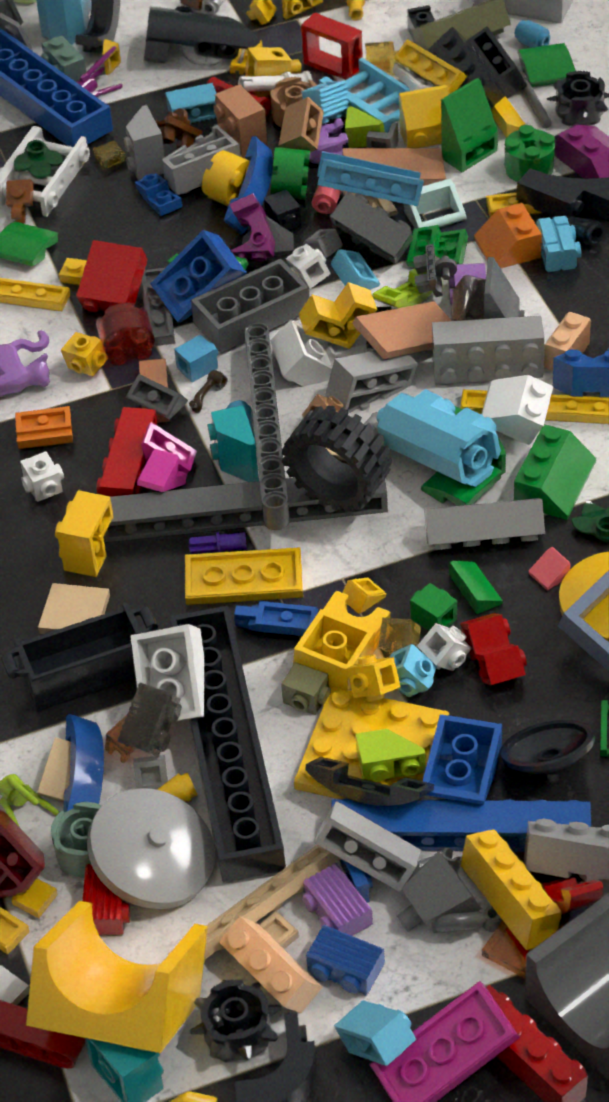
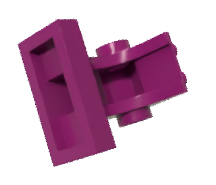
(251, 214)

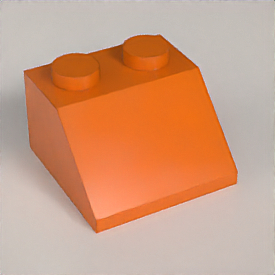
(510, 236)

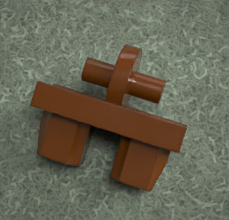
(178, 126)

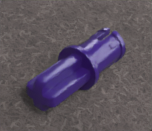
(217, 543)

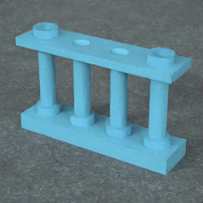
(378, 82)

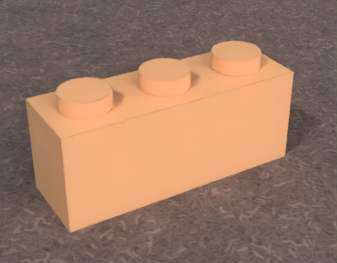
(270, 964)

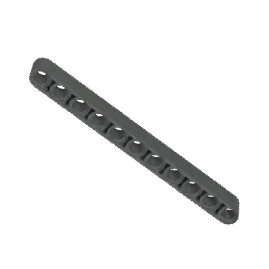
(266, 427)

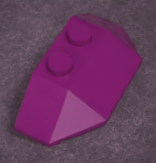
(584, 151)

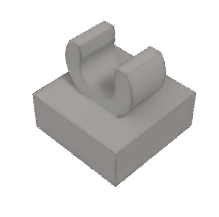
(150, 772)

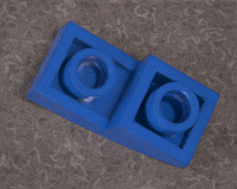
(157, 194)

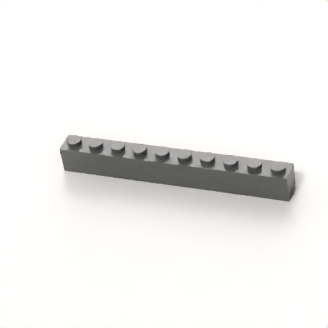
(216, 509)

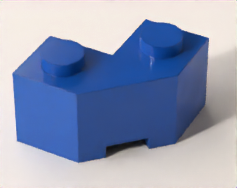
(579, 373)

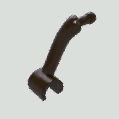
(214, 378)

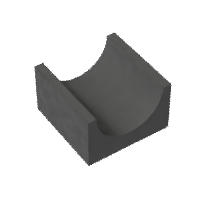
(571, 982)

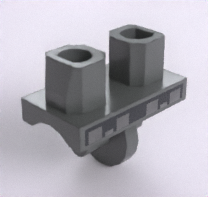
(436, 271)

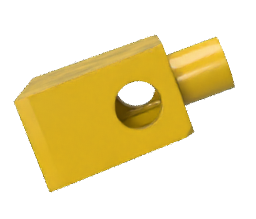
(269, 62)

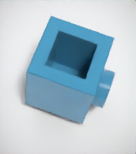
(196, 358)

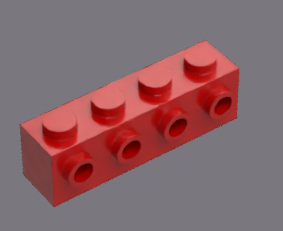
(540, 1059)

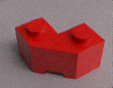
(491, 647)

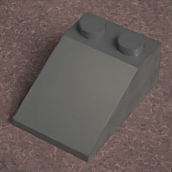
(499, 295)

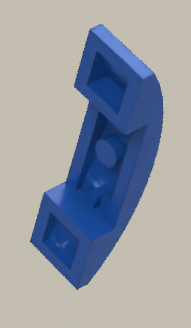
(256, 179)
(85, 762)

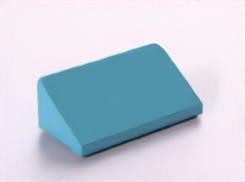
(354, 269)

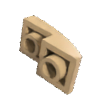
(57, 771)

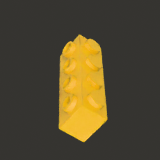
(510, 888)

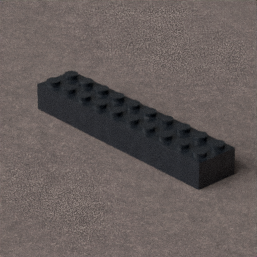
(232, 757)

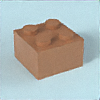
(240, 116)

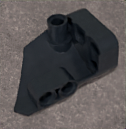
(208, 33)

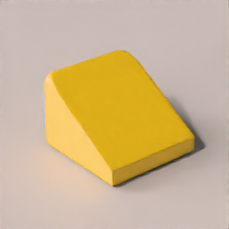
(115, 59)
(363, 594)

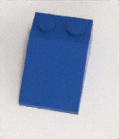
(195, 271)
(463, 758)

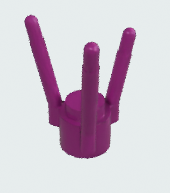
(88, 79)

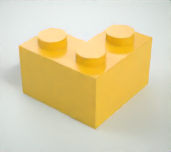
(334, 320)
(83, 531)

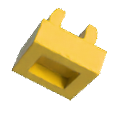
(261, 10)

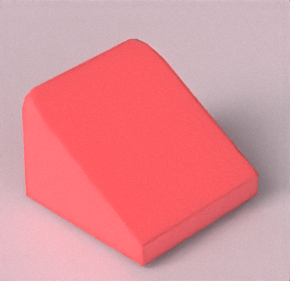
(550, 569)

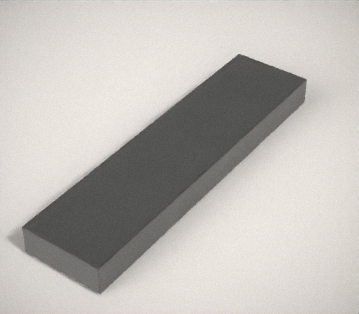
(157, 311)

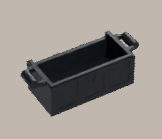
(78, 656)

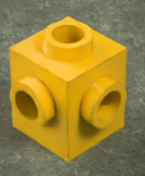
(84, 354)
(367, 678)

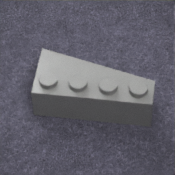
(567, 849)

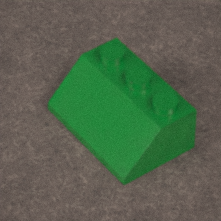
(554, 471)

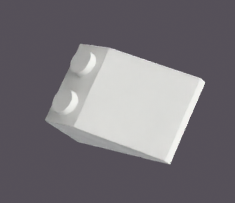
(174, 663)

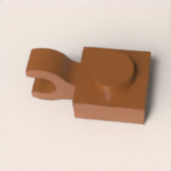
(18, 197)

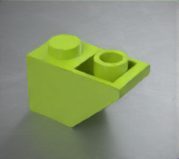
(388, 755)

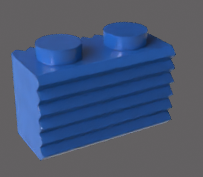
(345, 960)

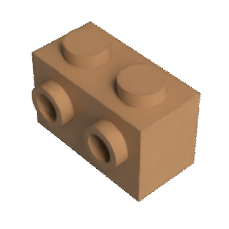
(301, 125)

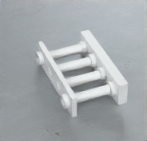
(54, 185)

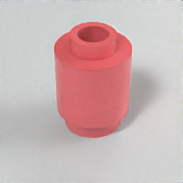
(325, 199)

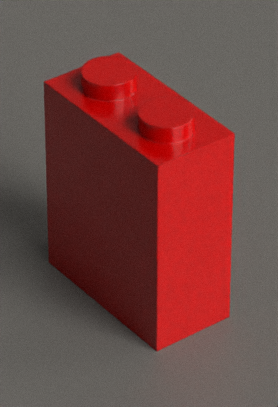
(111, 275)

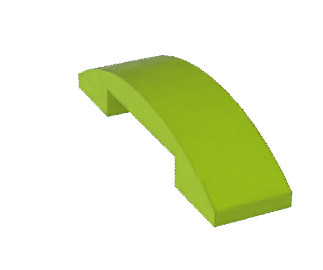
(402, 296)

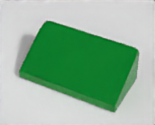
(474, 586)

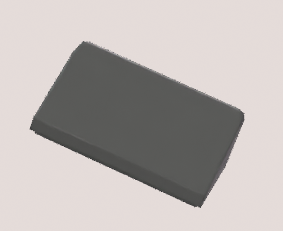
(156, 396)

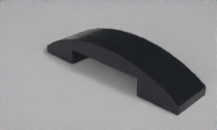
(335, 777)

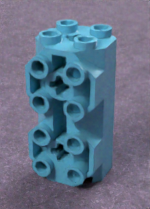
(63, 18)
(437, 438)

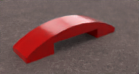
(573, 896)

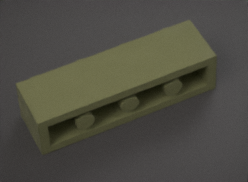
(466, 22)

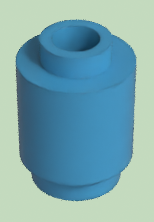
(532, 34)

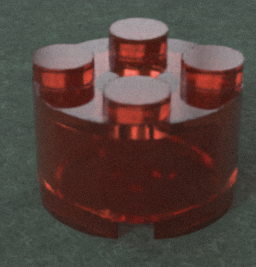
(125, 333)

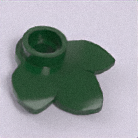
(37, 160)
(593, 521)

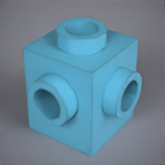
(414, 670)

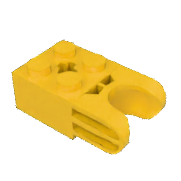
(338, 640)

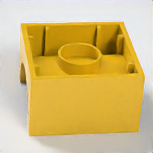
(99, 996)

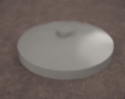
(150, 848)

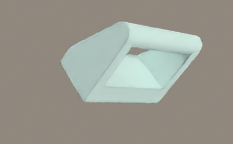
(435, 197)

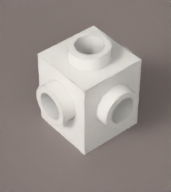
(308, 265)
(41, 476)
(445, 646)

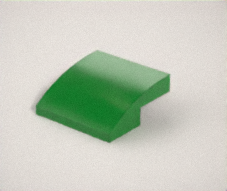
(546, 64)
(25, 243)
(446, 243)
(446, 488)

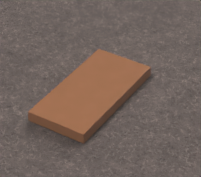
(423, 160)
(401, 329)

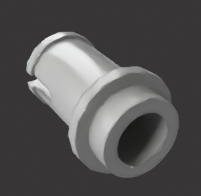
(211, 6)

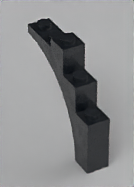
(564, 195)

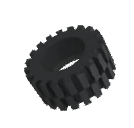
(324, 474)

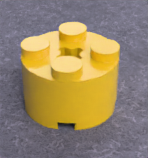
(225, 177)

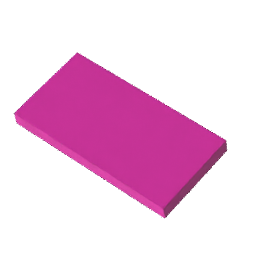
(448, 1048)

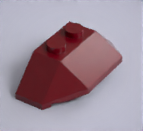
(19, 859)

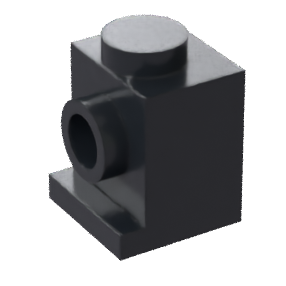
(417, 17)

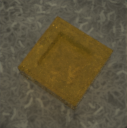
(109, 154)

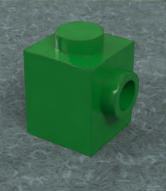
(433, 606)

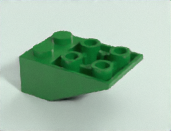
(467, 127)

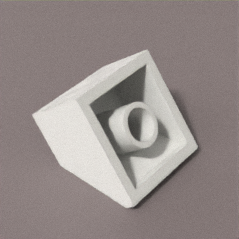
(302, 356)
(518, 406)

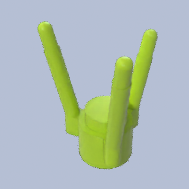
(17, 793)

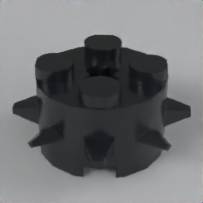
(579, 98)
(236, 1020)

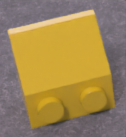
(421, 116)

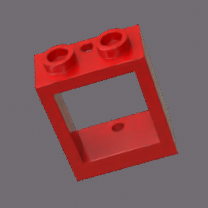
(343, 34)

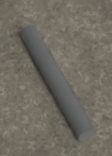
(536, 105)

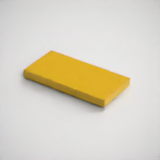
(243, 576)

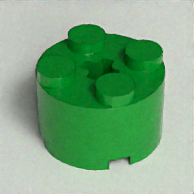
(528, 150)
(290, 172)

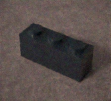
(497, 61)

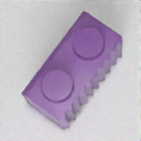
(336, 901)

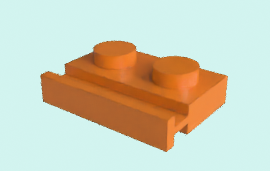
(43, 427)

